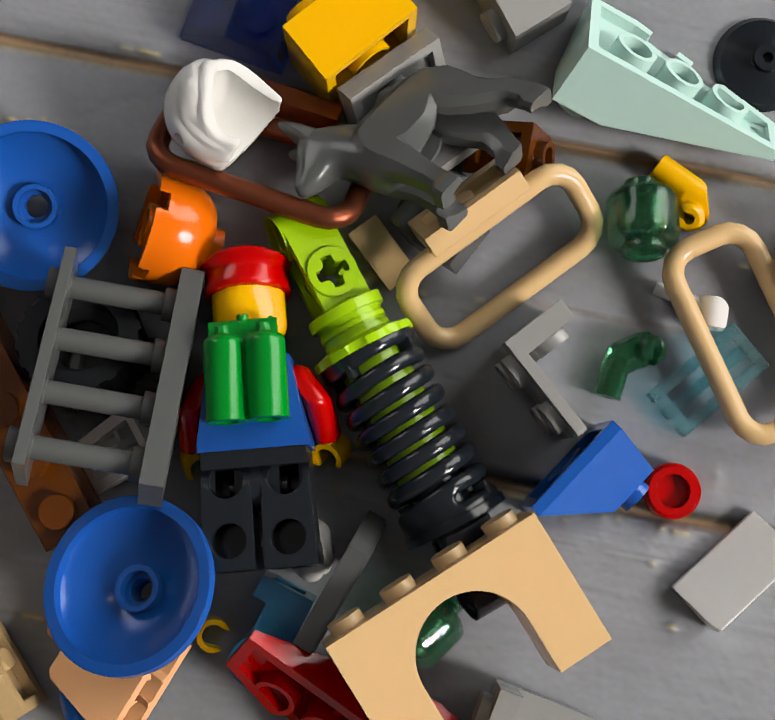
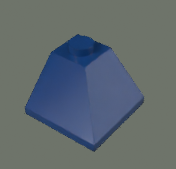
(593, 477)

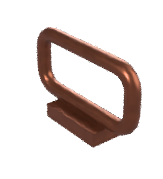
(296, 108)

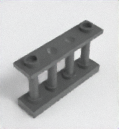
(155, 410)

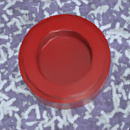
(672, 491)

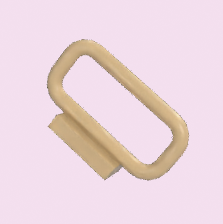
(489, 200)
(696, 327)

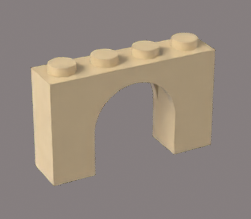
(513, 562)

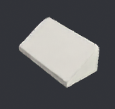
(730, 573)

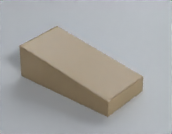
(379, 251)

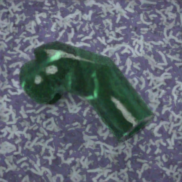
(627, 357)

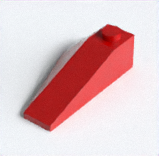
(296, 681)

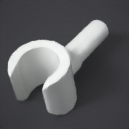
(713, 308)

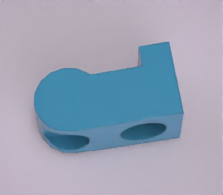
(284, 609)

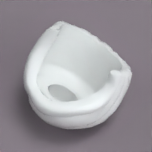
(218, 110)

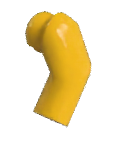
(690, 191)

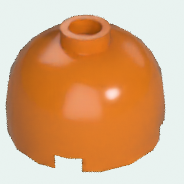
(174, 231)

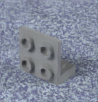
(520, 370)

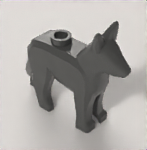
(404, 132)

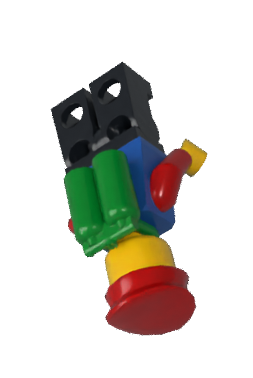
(256, 421)

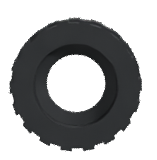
(107, 374)

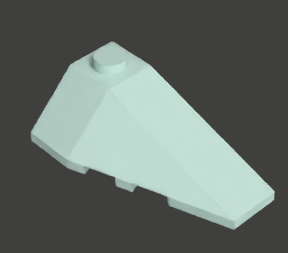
(634, 87)

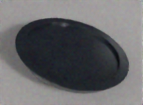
(747, 62)

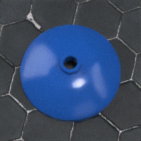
(80, 197)
(98, 583)

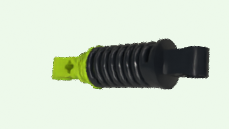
(376, 383)

